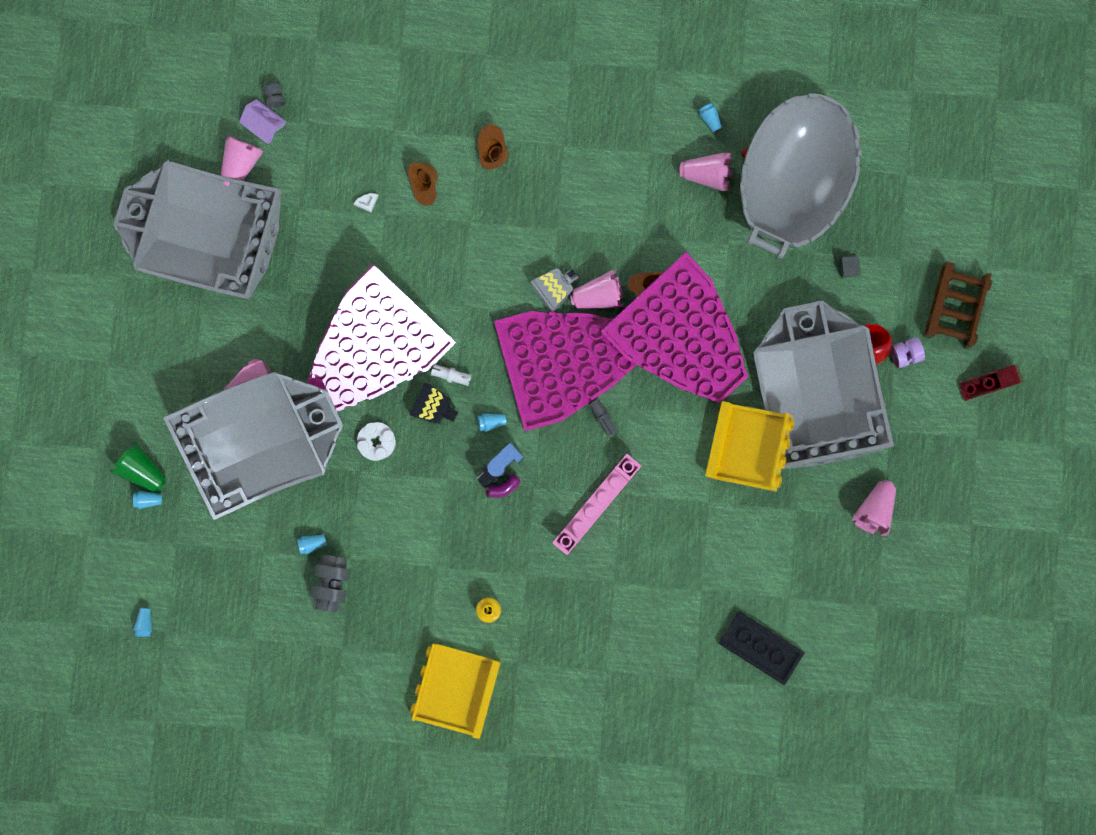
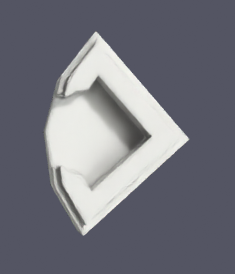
(366, 202)

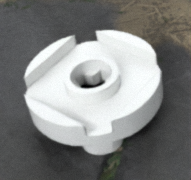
(381, 451)

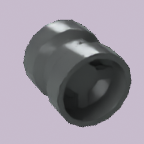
(274, 95)

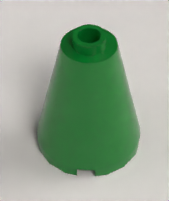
(139, 469)

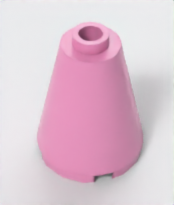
(238, 159)
(599, 293)
(877, 509)

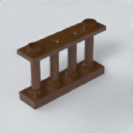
(938, 309)

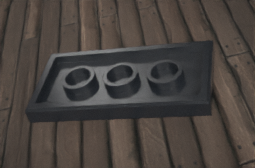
(761, 648)

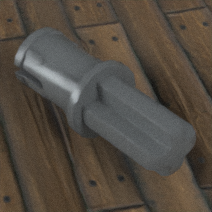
(603, 417)

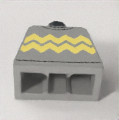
(554, 287)

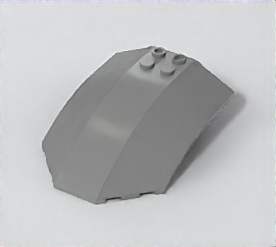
(199, 229)
(827, 378)
(255, 439)

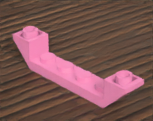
(596, 504)

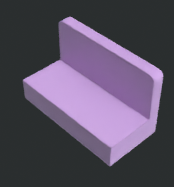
(261, 120)

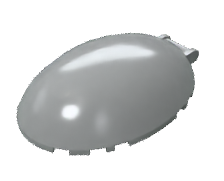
(799, 172)

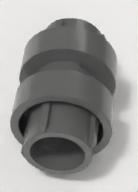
(327, 597)

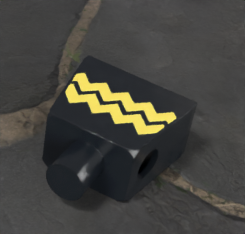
(433, 406)

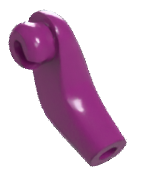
(503, 489)

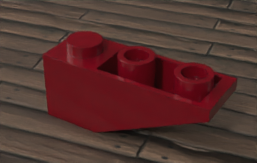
(991, 382)

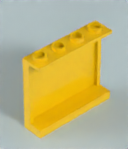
(749, 446)
(455, 689)

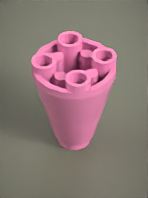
(709, 171)

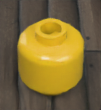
(485, 603)

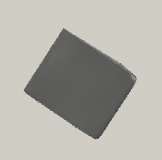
(849, 266)

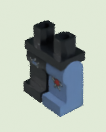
(498, 465)

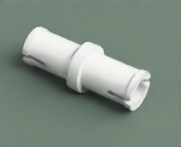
(451, 375)

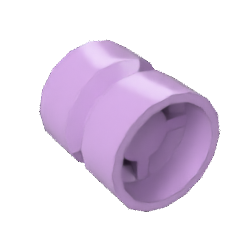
(909, 352)

